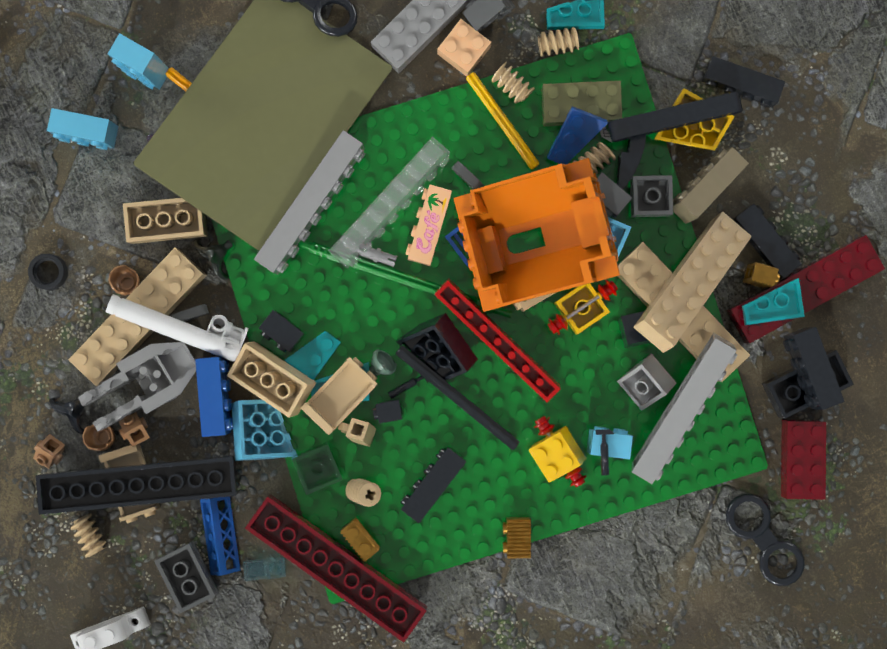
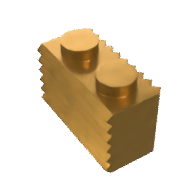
(761, 275)
(518, 537)
(360, 539)

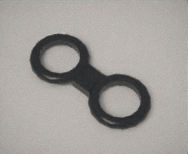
(316, 6)
(765, 540)

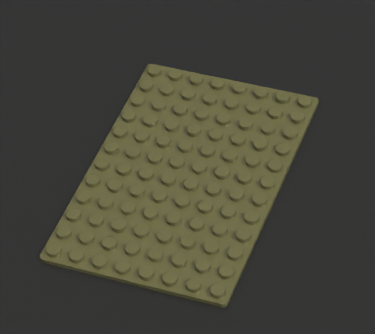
(262, 118)

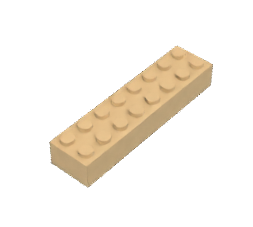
(646, 276)
(692, 282)
(119, 338)

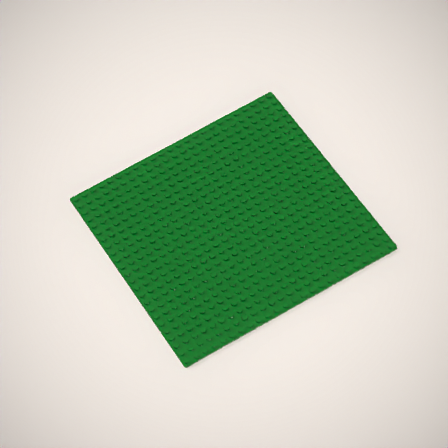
(375, 312)

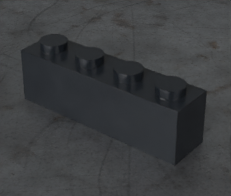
(749, 83)
(766, 240)
(433, 484)

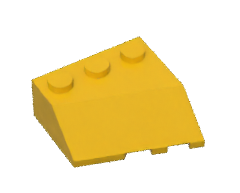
(699, 135)

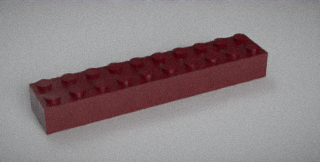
(336, 567)

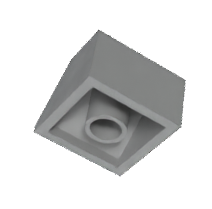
(647, 382)

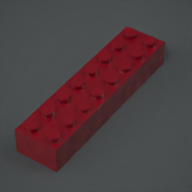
(818, 283)

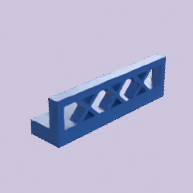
(215, 536)

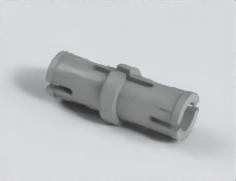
(379, 256)

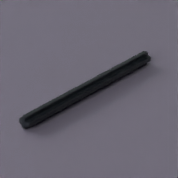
(458, 398)

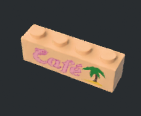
(429, 225)

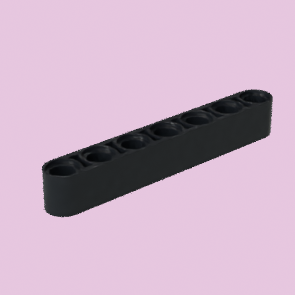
(675, 117)

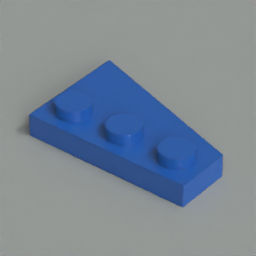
(575, 134)

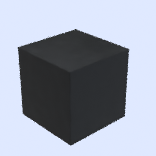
(629, 334)

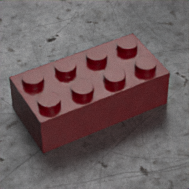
(803, 459)

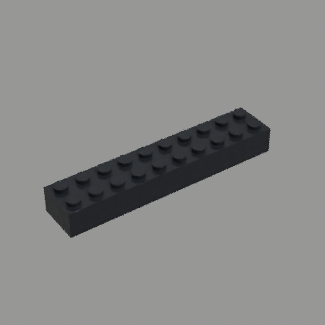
(136, 485)

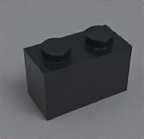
(281, 331)
(388, 411)

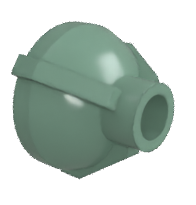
(382, 363)

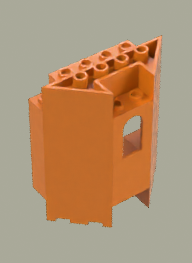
(573, 224)

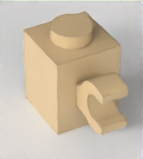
(358, 431)

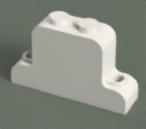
(110, 631)

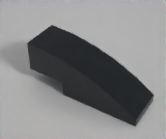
(630, 160)

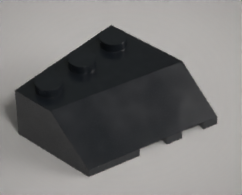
(440, 347)

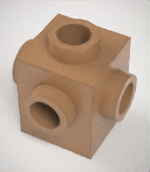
(134, 429)
(49, 451)

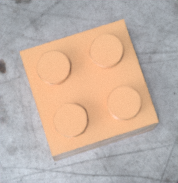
(464, 47)

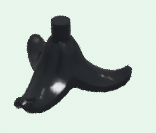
(70, 409)

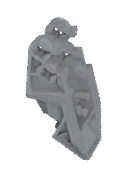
(160, 371)

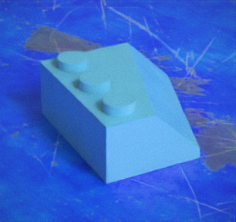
(259, 432)

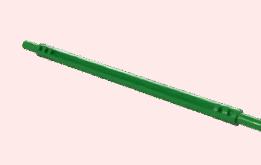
(392, 274)

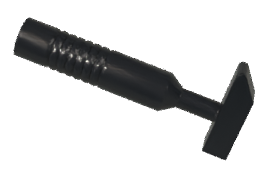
(405, 386)
(604, 450)

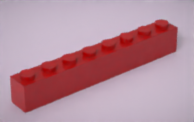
(497, 340)

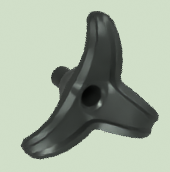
(215, 255)

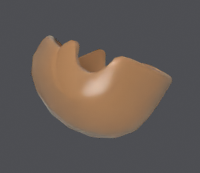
(123, 280)
(98, 440)

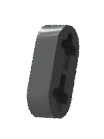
(466, 176)
(191, 313)

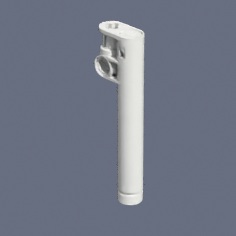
(220, 342)

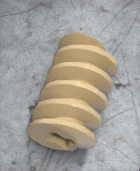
(558, 41)
(512, 84)
(598, 156)
(363, 492)
(88, 535)

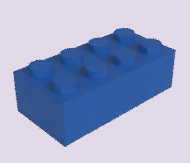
(213, 396)

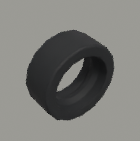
(34, 264)

